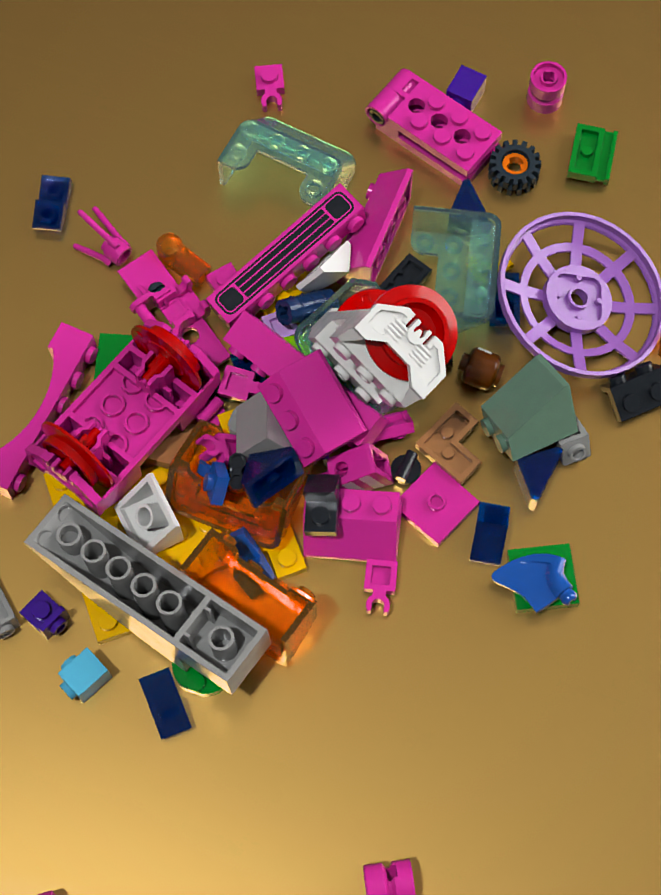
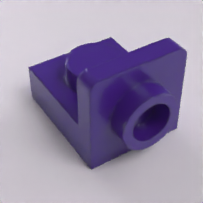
(45, 615)

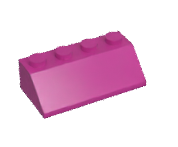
(383, 213)

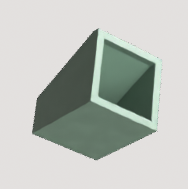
(530, 410)

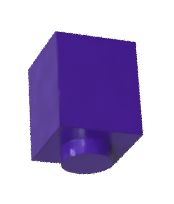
(467, 87)

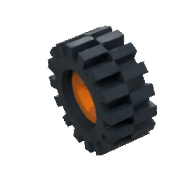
(510, 180)

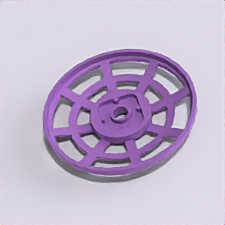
(588, 286)

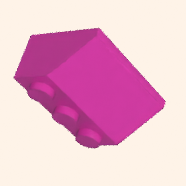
(312, 408)
(366, 528)

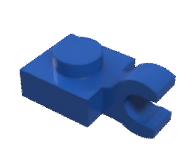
(215, 480)

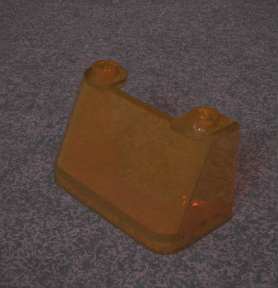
(187, 498)

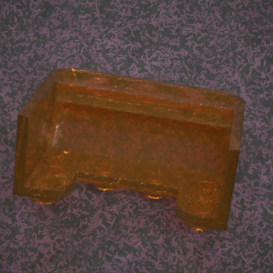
(243, 585)

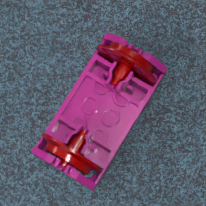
(126, 415)

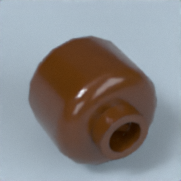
(481, 368)

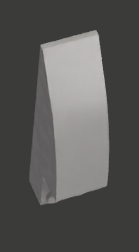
(149, 595)

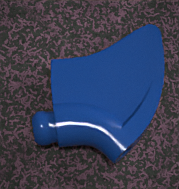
(537, 579)

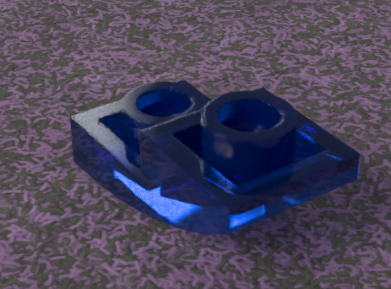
(52, 203)

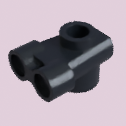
(236, 469)

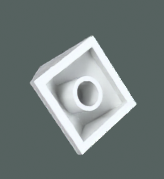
(149, 516)

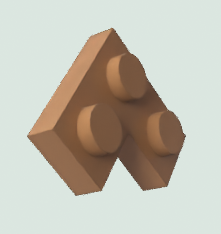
(444, 446)

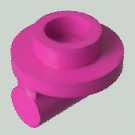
(211, 410)

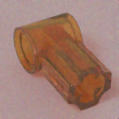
(183, 260)

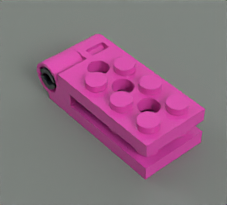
(433, 126)

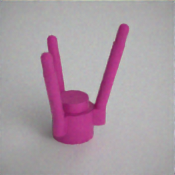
(115, 247)

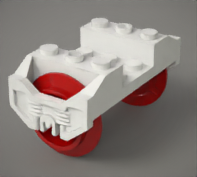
(389, 342)

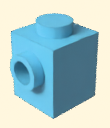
(83, 675)

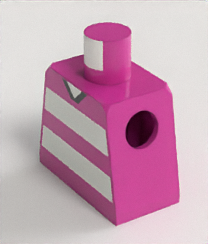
(361, 468)

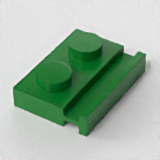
(592, 154)

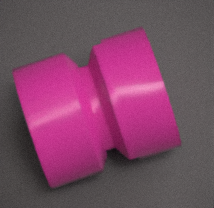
(546, 87)
(390, 880)

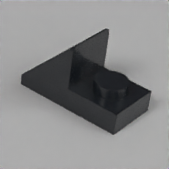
(322, 504)

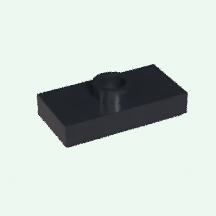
(407, 272)

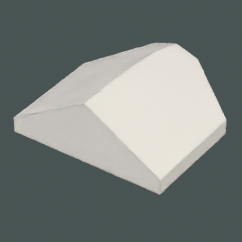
(329, 270)

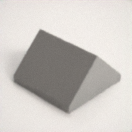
(258, 428)

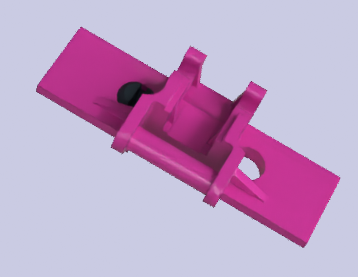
(178, 303)

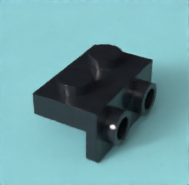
(635, 391)

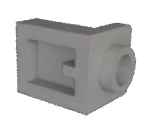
(575, 446)

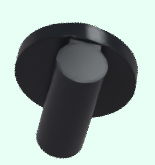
(406, 468)

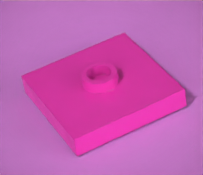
(437, 504)

